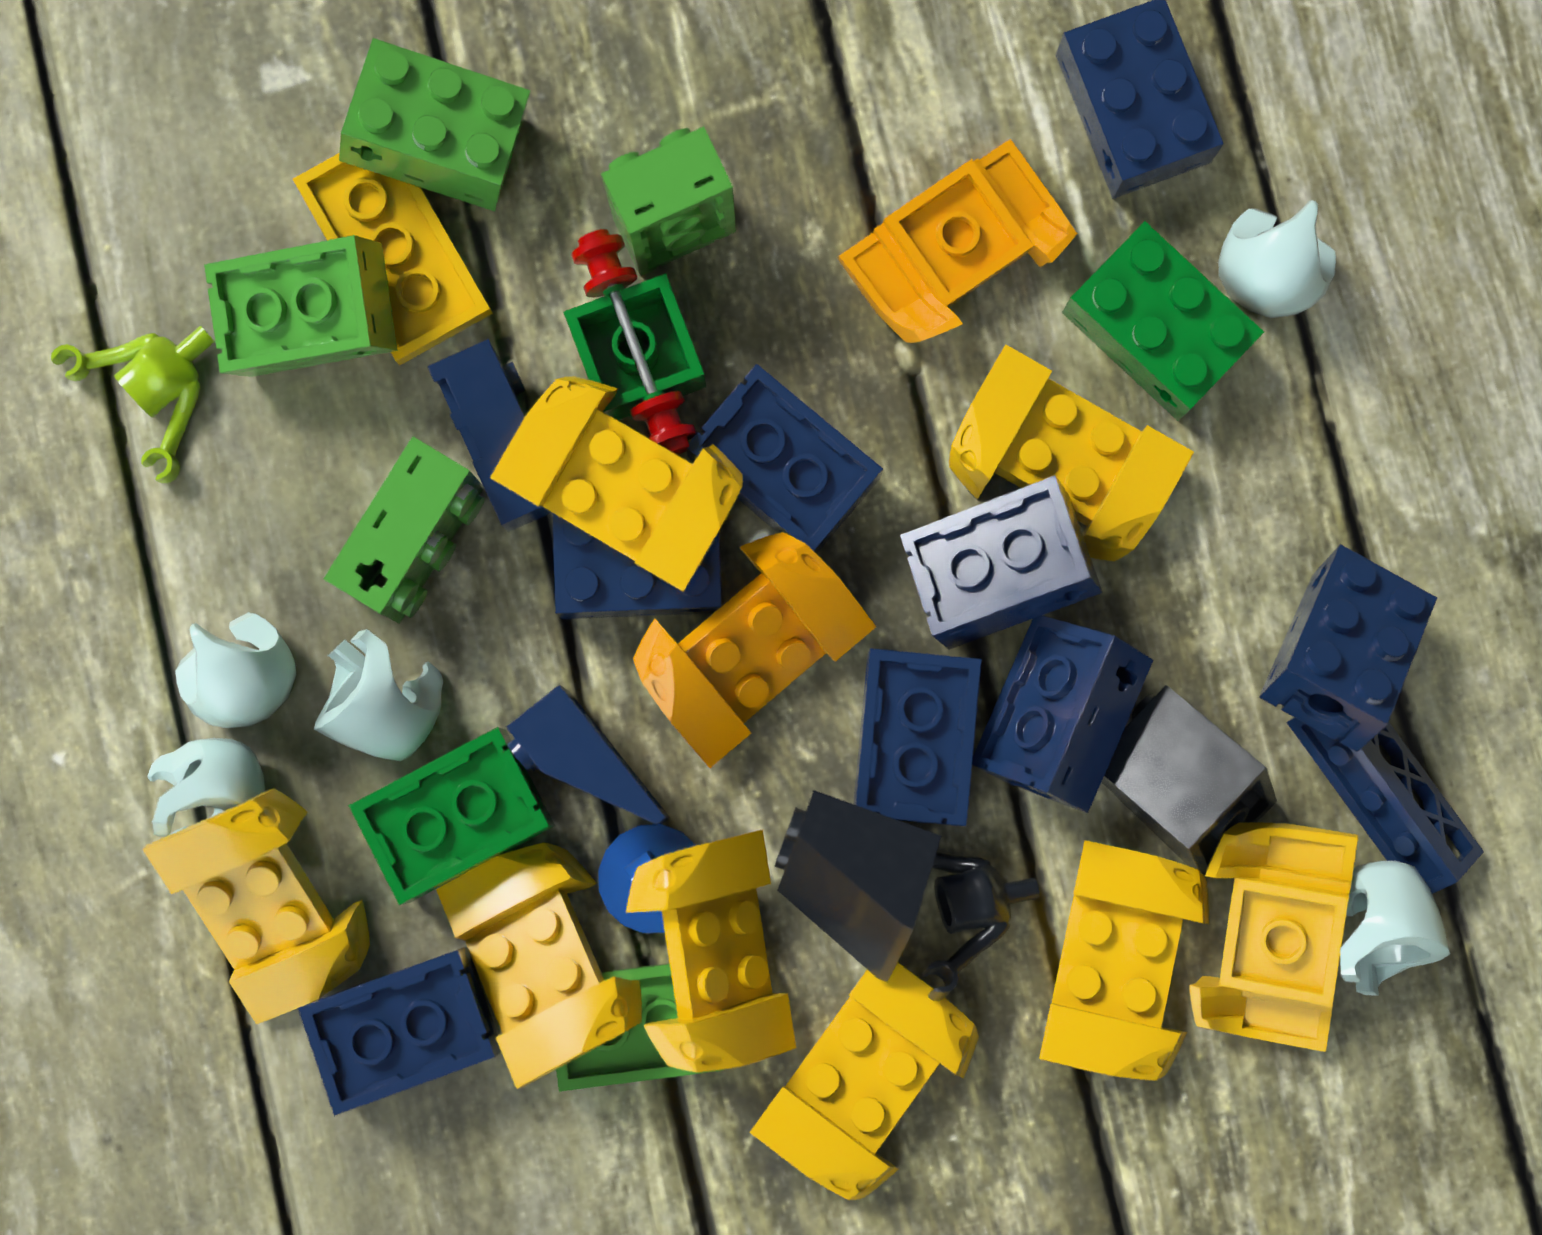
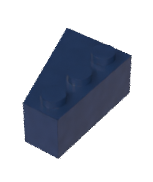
(487, 415)

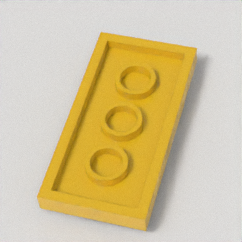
(425, 275)

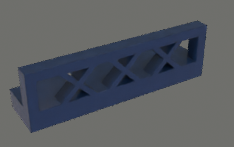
(1385, 804)

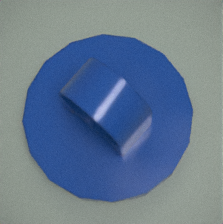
(620, 864)

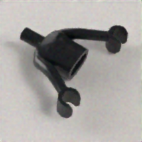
(969, 901)

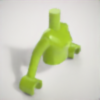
(153, 379)

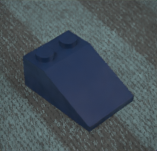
(572, 748)

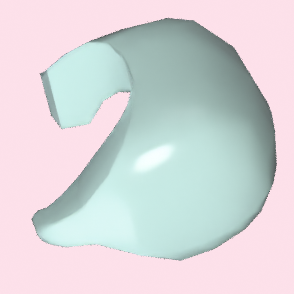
(1279, 269)
(235, 683)
(368, 707)
(205, 774)
(1398, 928)

